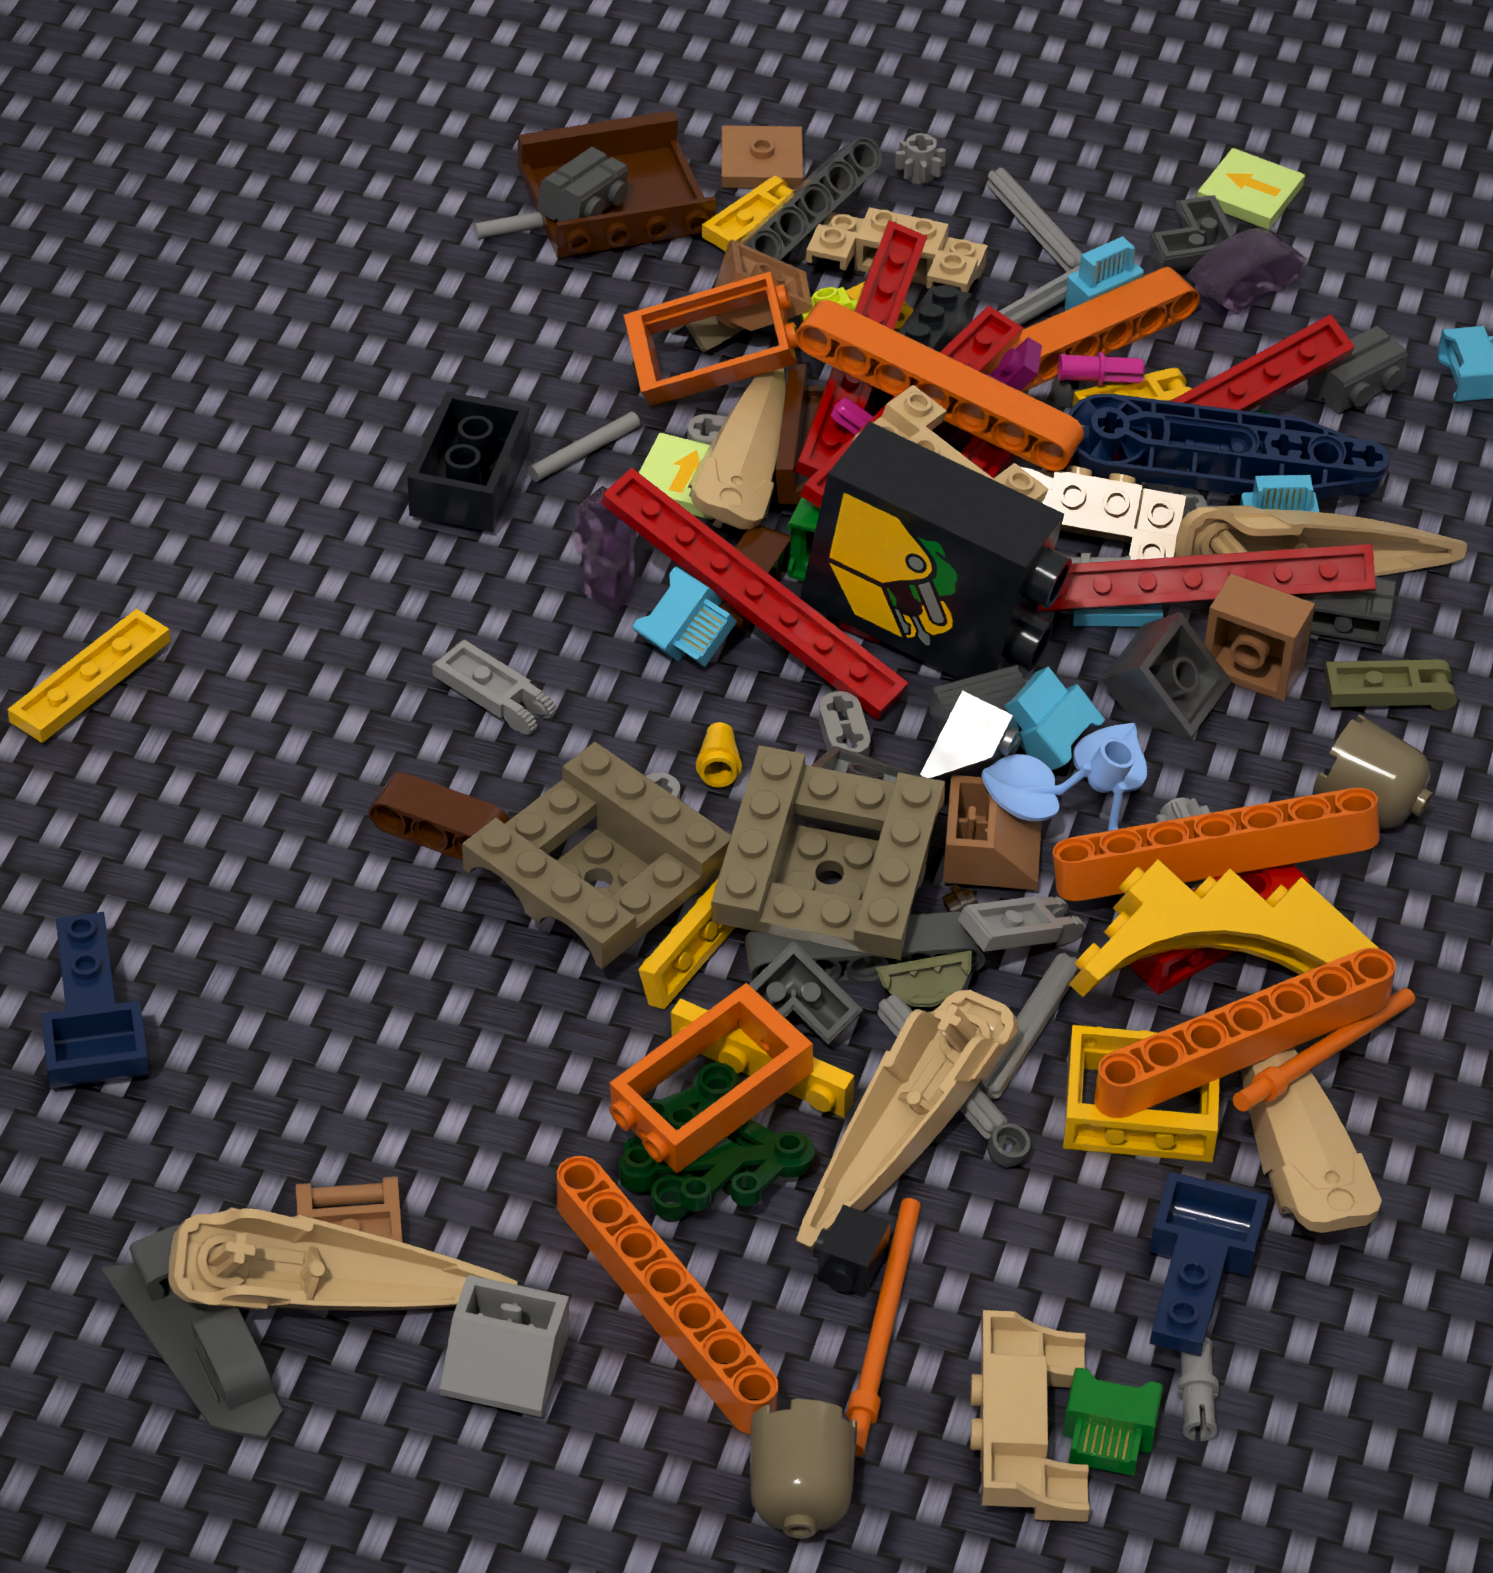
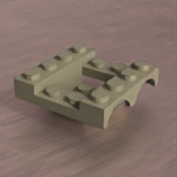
(644, 846)
(774, 864)

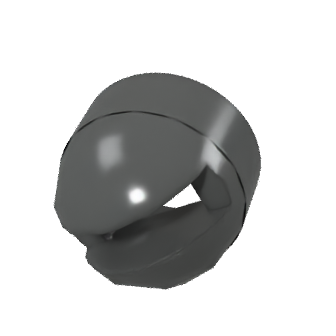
(1062, 391)
(1015, 1135)

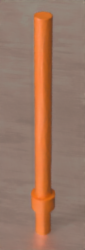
(1275, 1080)
(864, 1401)

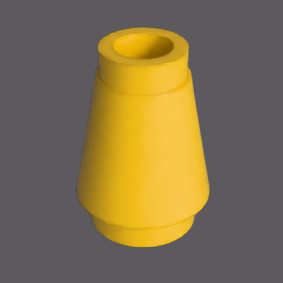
(719, 756)

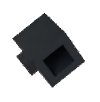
(852, 1251)

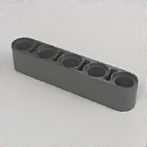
(814, 198)
(925, 938)

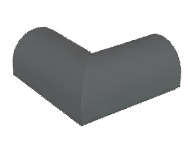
(1202, 229)
(802, 986)

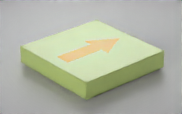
(1252, 188)
(672, 466)

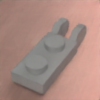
(493, 686)
(1020, 923)

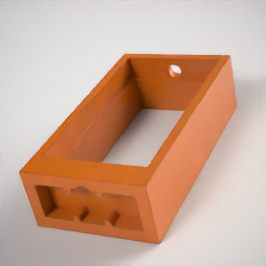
(699, 306)
(761, 1023)

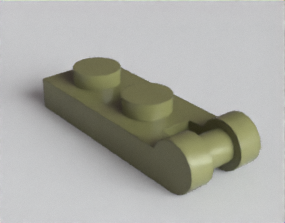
(1390, 683)

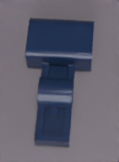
(94, 1034)
(1204, 1232)

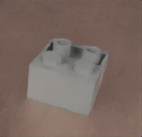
(505, 1345)

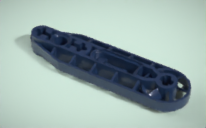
(1220, 447)

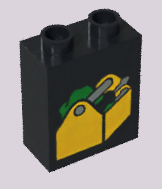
(934, 557)

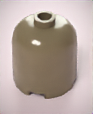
(1382, 763)
(802, 1466)

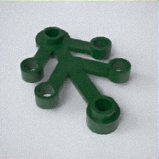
(701, 1095)
(778, 1154)

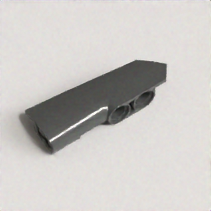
(200, 1343)

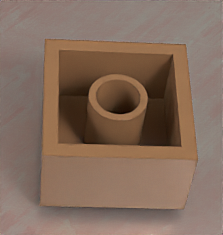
(1259, 635)

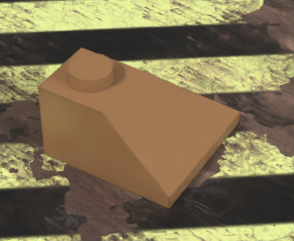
(745, 262)

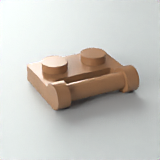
(374, 1219)

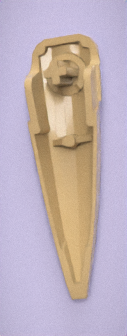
(740, 464)
(1256, 529)
(910, 1101)
(1310, 1155)
(306, 1263)

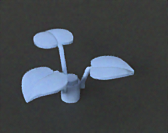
(1106, 756)

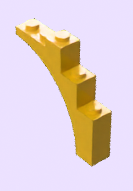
(1165, 915)

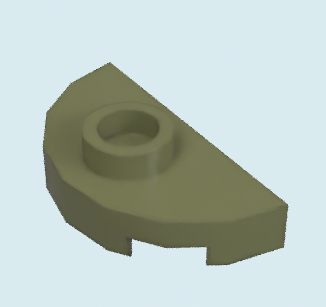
(926, 980)

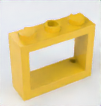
(1143, 1133)

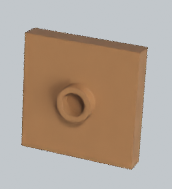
(759, 153)

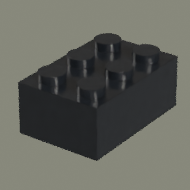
(469, 461)

